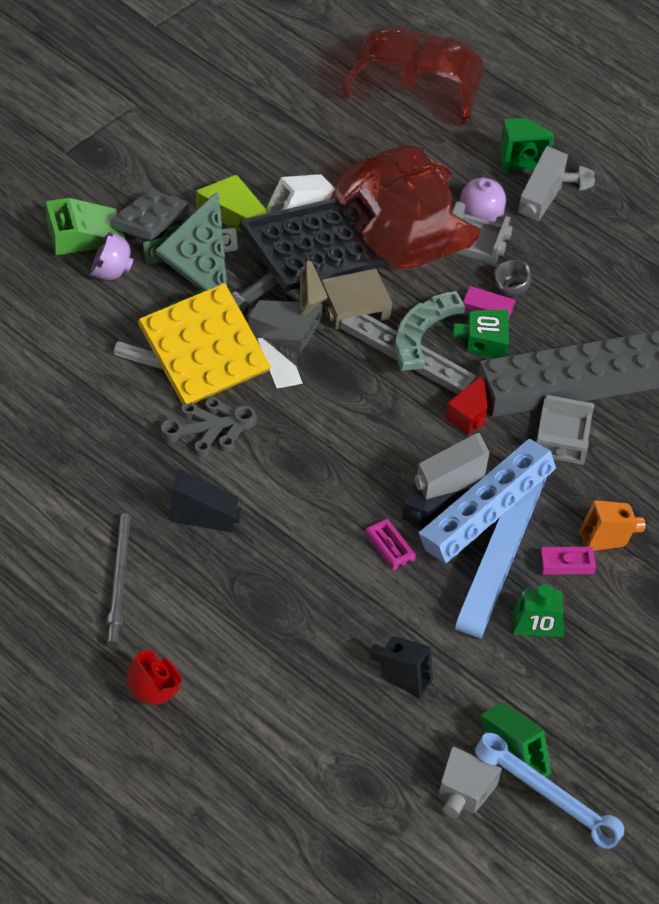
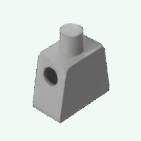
(466, 782)

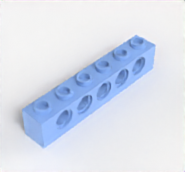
(487, 500)

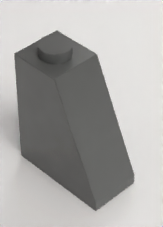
(283, 323)

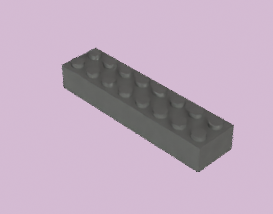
(571, 372)

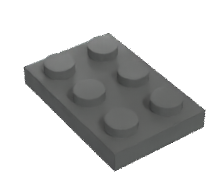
(150, 214)

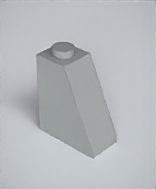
(543, 184)
(453, 468)

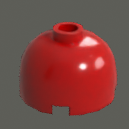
(152, 679)

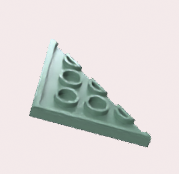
(198, 247)

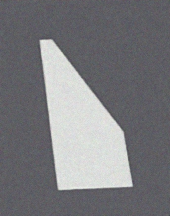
(282, 370)

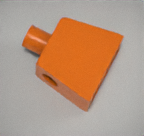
(609, 525)

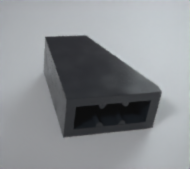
(203, 504)
(423, 511)

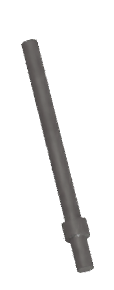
(115, 619)

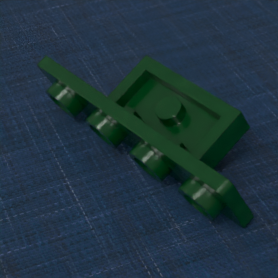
(229, 239)

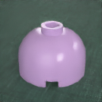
(484, 199)
(111, 258)

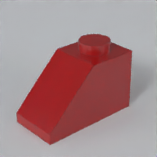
(469, 407)

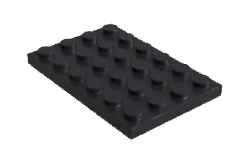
(317, 233)

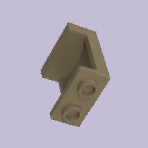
(356, 296)

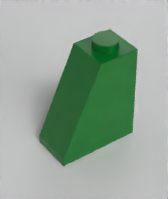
(521, 735)

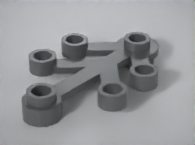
(239, 419)

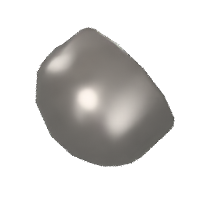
(513, 277)

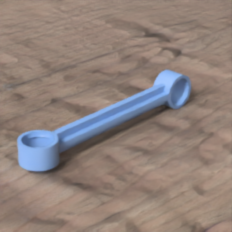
(494, 751)

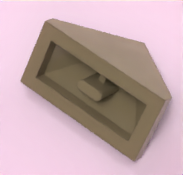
(311, 289)

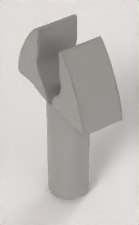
(583, 177)

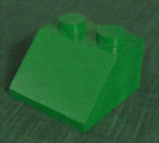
(522, 144)

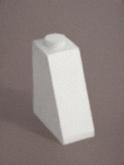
(299, 191)

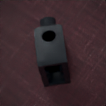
(405, 664)

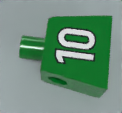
(485, 333)
(539, 613)

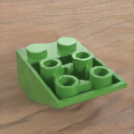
(78, 225)

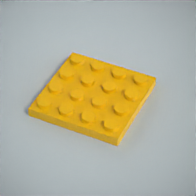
(204, 344)

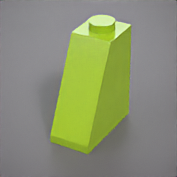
(235, 201)

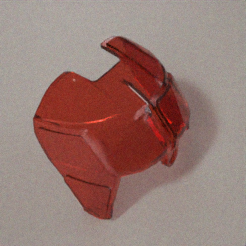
(438, 56)
(412, 216)

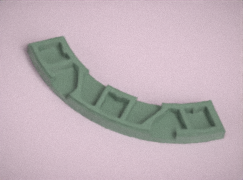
(415, 324)

